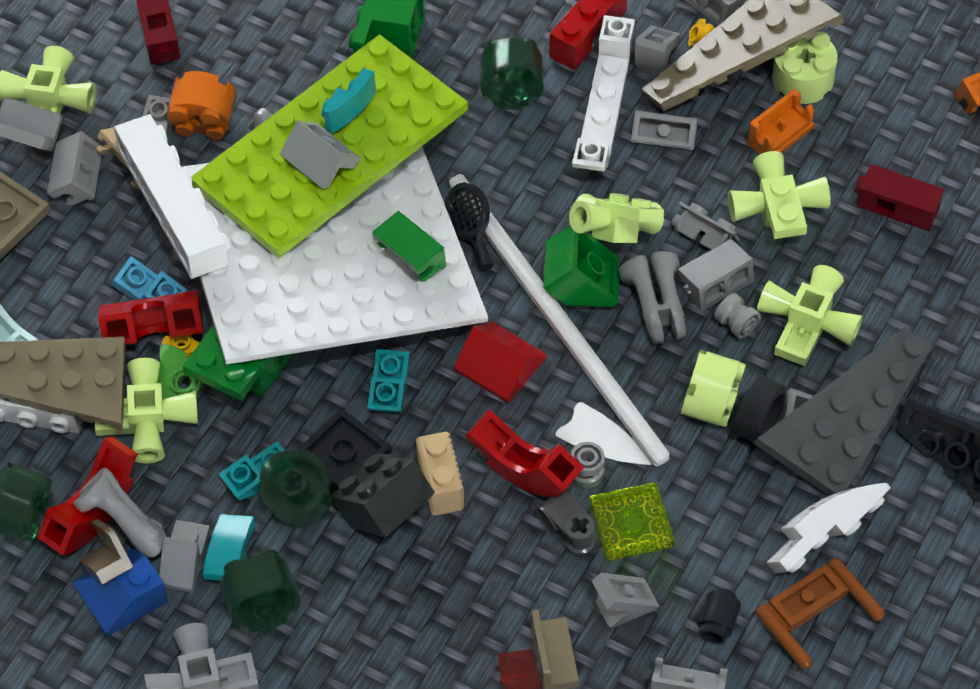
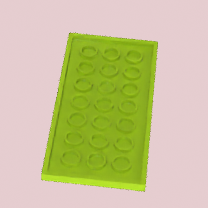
(283, 204)

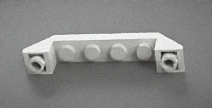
(606, 94)

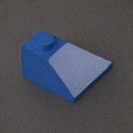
(125, 596)

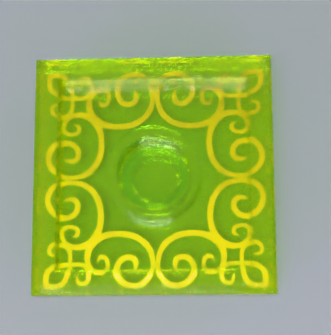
(631, 521)

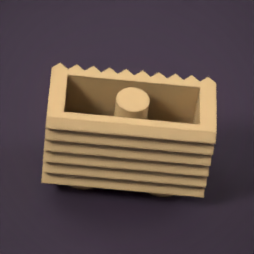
(441, 470)

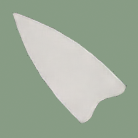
(594, 427)

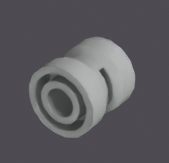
(737, 316)
(592, 459)

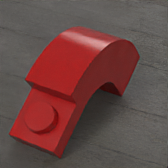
(520, 463)
(70, 529)

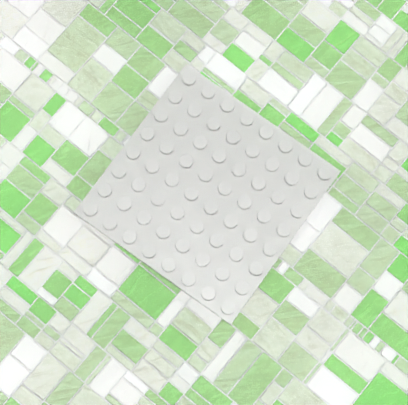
(338, 280)

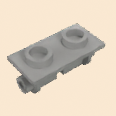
(695, 220)

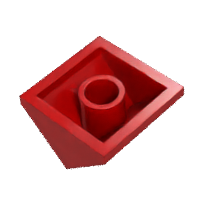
(498, 360)

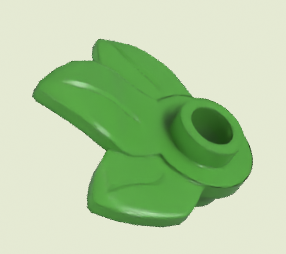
(172, 372)

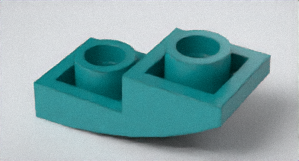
(349, 103)
(388, 381)
(244, 474)
(227, 543)

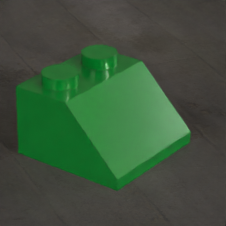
(581, 270)

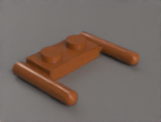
(810, 598)

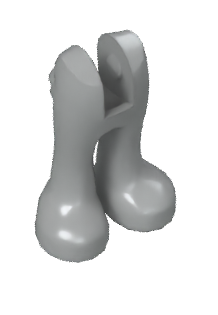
(656, 316)
(105, 493)

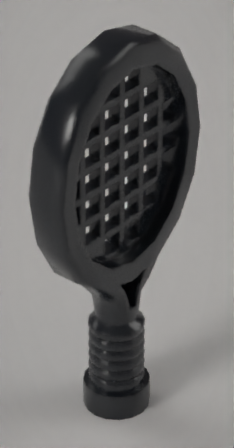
(476, 235)

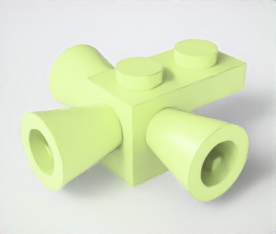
(46, 84)
(779, 197)
(615, 218)
(809, 314)
(146, 411)

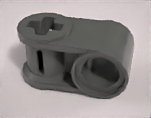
(569, 523)

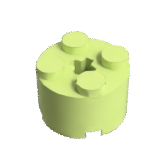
(807, 68)
(713, 388)

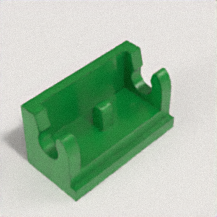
(411, 245)

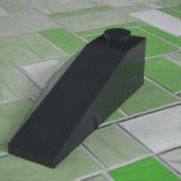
(947, 439)

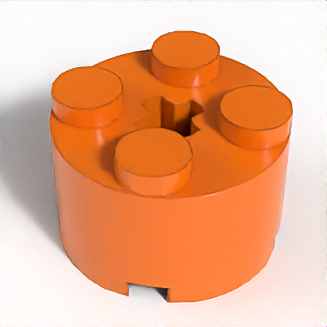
(201, 105)

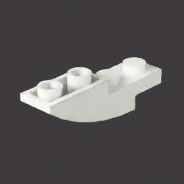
(830, 516)

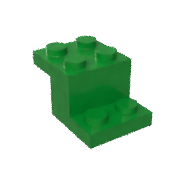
(393, 19)
(236, 378)

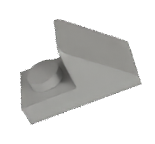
(654, 48)
(183, 555)
(623, 598)

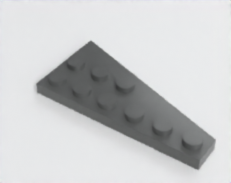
(840, 424)

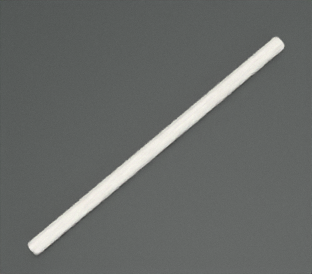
(571, 337)

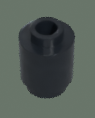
(718, 616)

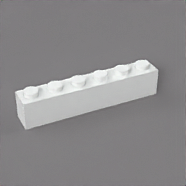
(172, 196)

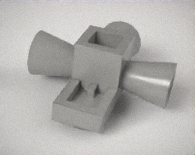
(200, 667)

